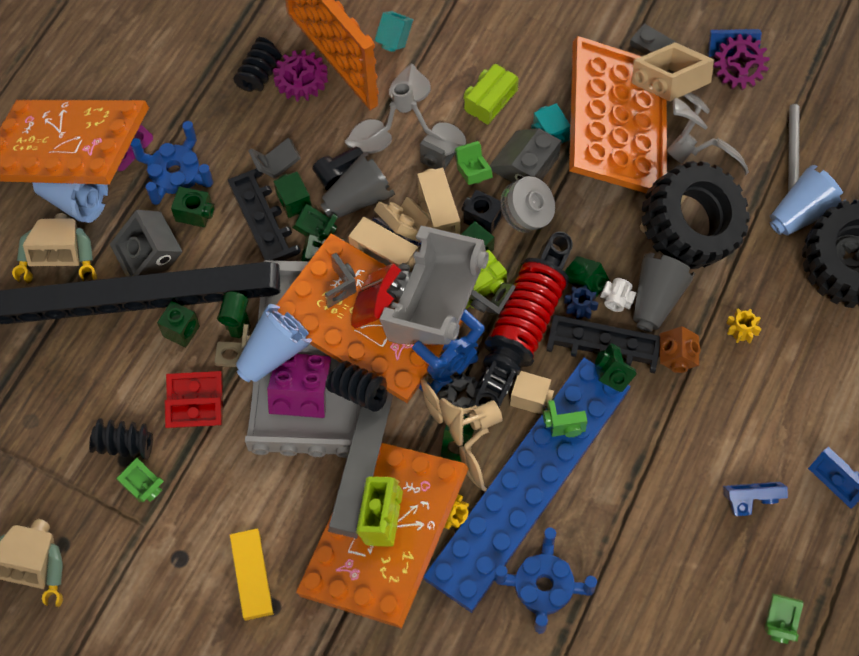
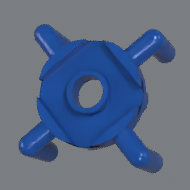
(168, 156)
(457, 354)
(551, 567)

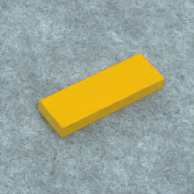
(251, 574)

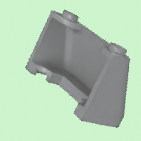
(436, 289)

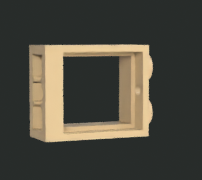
(690, 69)
(437, 200)
(382, 244)

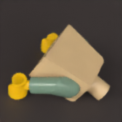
(54, 244)
(32, 559)

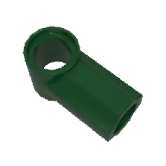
(234, 314)

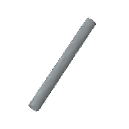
(793, 169)

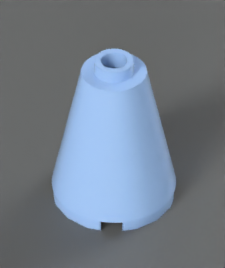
(77, 200)
(806, 201)
(271, 344)

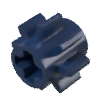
(581, 295)

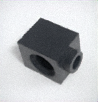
(482, 201)

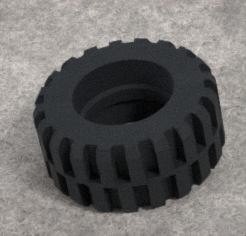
(721, 202)
(822, 258)

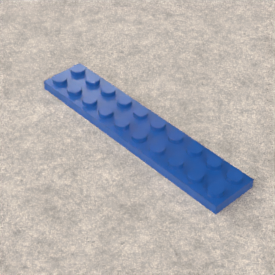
(521, 492)

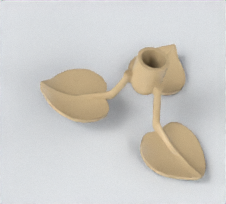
(479, 418)

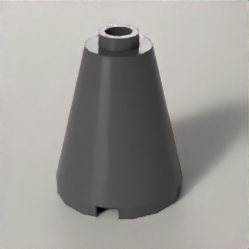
(357, 188)
(659, 290)

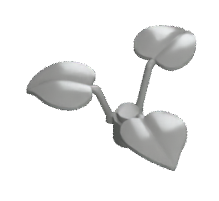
(405, 91)
(685, 143)

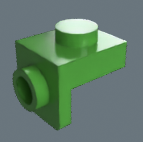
(472, 164)
(564, 424)
(140, 481)
(783, 618)

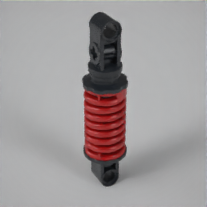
(523, 319)

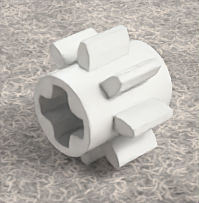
(618, 295)

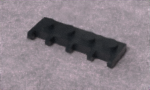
(261, 217)
(597, 337)

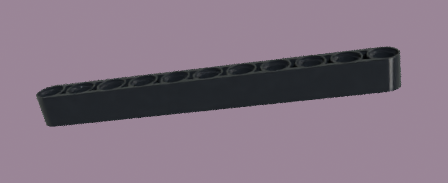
(138, 292)

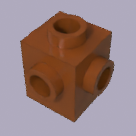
(679, 349)

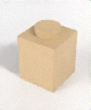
(531, 392)

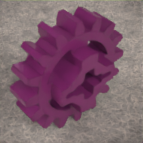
(741, 72)
(300, 75)

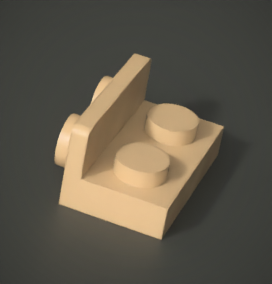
(404, 219)

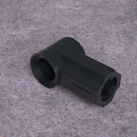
(331, 169)

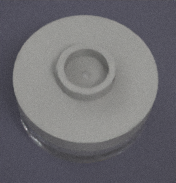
(527, 204)

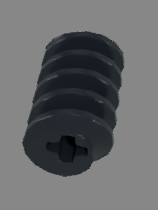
(257, 65)
(358, 385)
(121, 439)

